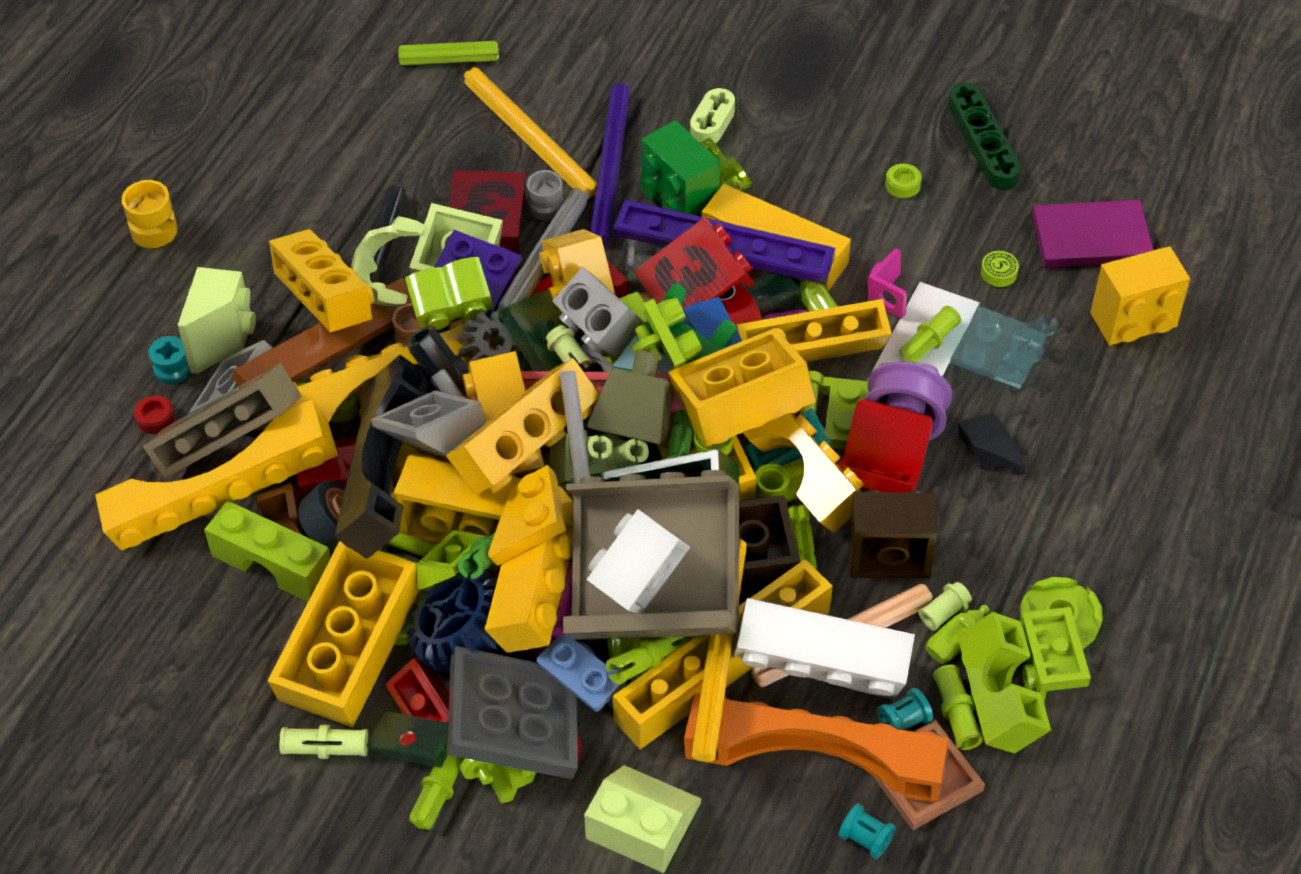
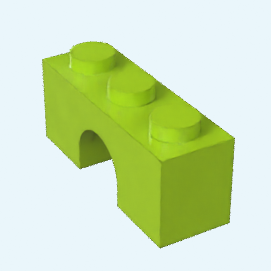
(245, 537)
(1007, 712)

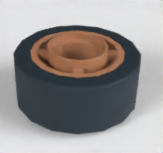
(321, 512)

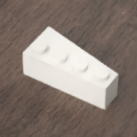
(824, 648)

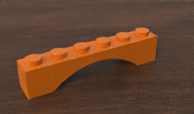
(901, 758)

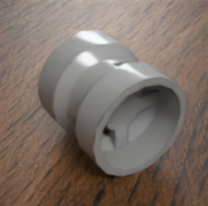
(544, 194)

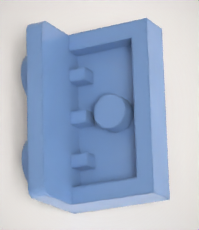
(580, 671)

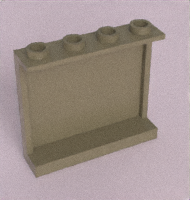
(704, 586)

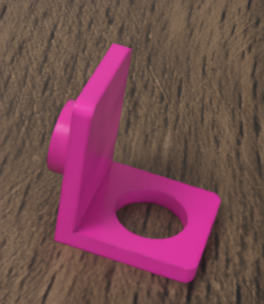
(881, 280)

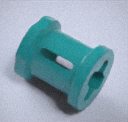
(907, 711)
(867, 831)

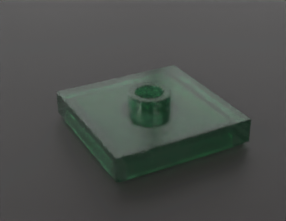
(529, 325)

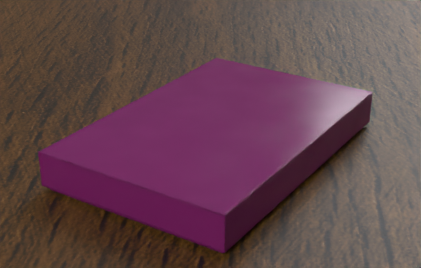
(1090, 232)

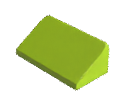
(443, 559)

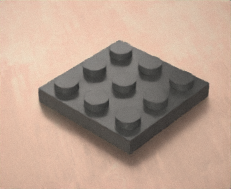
(511, 714)

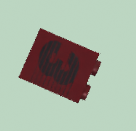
(494, 196)

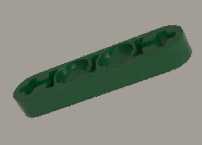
(988, 134)

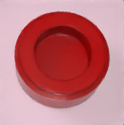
(154, 414)

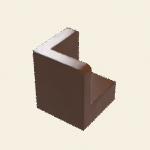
(281, 507)

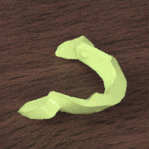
(364, 263)

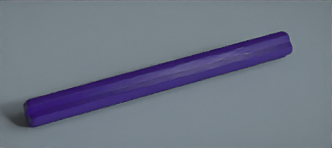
(610, 162)

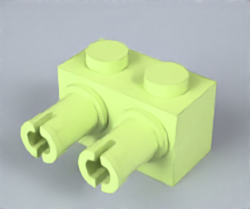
(603, 452)

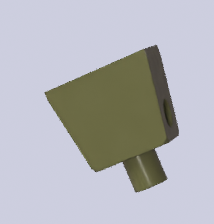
(635, 403)

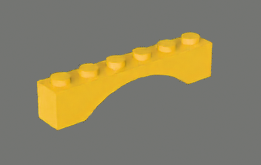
(332, 389)
(286, 447)

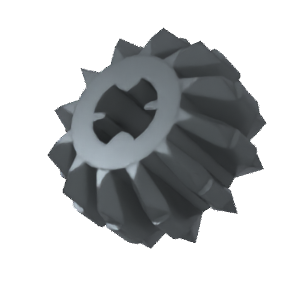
(483, 328)

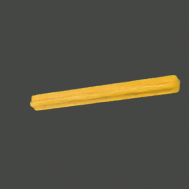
(529, 132)
(714, 688)

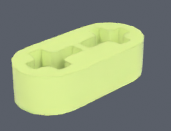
(706, 114)

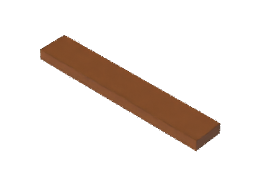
(320, 347)

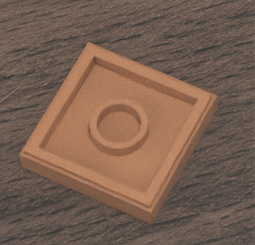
(958, 785)

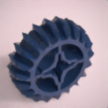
(450, 617)

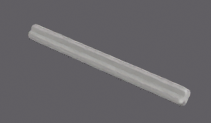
(532, 270)

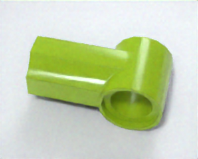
(779, 480)

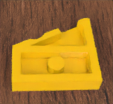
(529, 516)

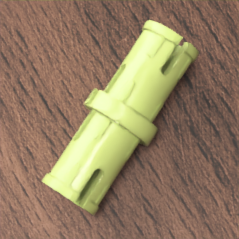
(294, 741)

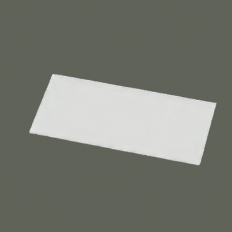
(922, 308)

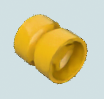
(149, 214)

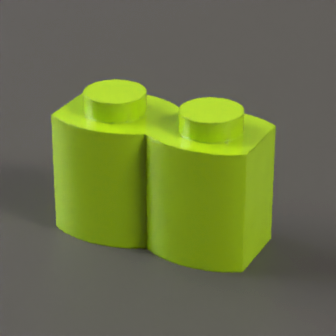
(449, 293)

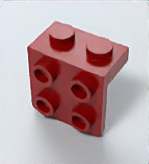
(886, 446)

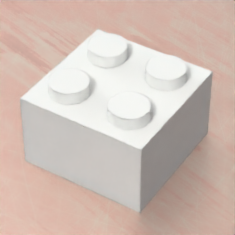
(636, 562)

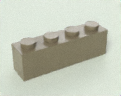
(222, 420)

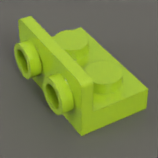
(1055, 652)

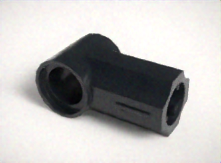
(435, 355)

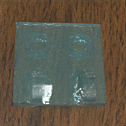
(1002, 346)

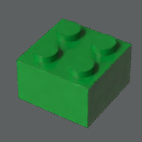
(678, 170)

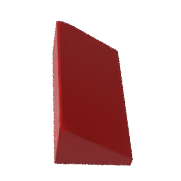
(420, 692)

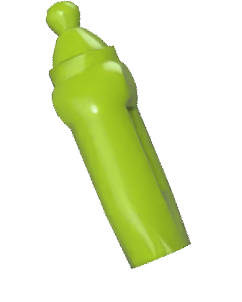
(815, 296)
(944, 644)

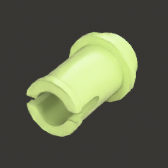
(563, 343)
(952, 600)

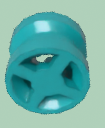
(172, 369)

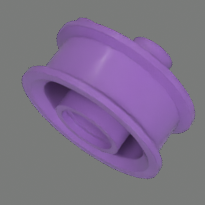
(912, 388)

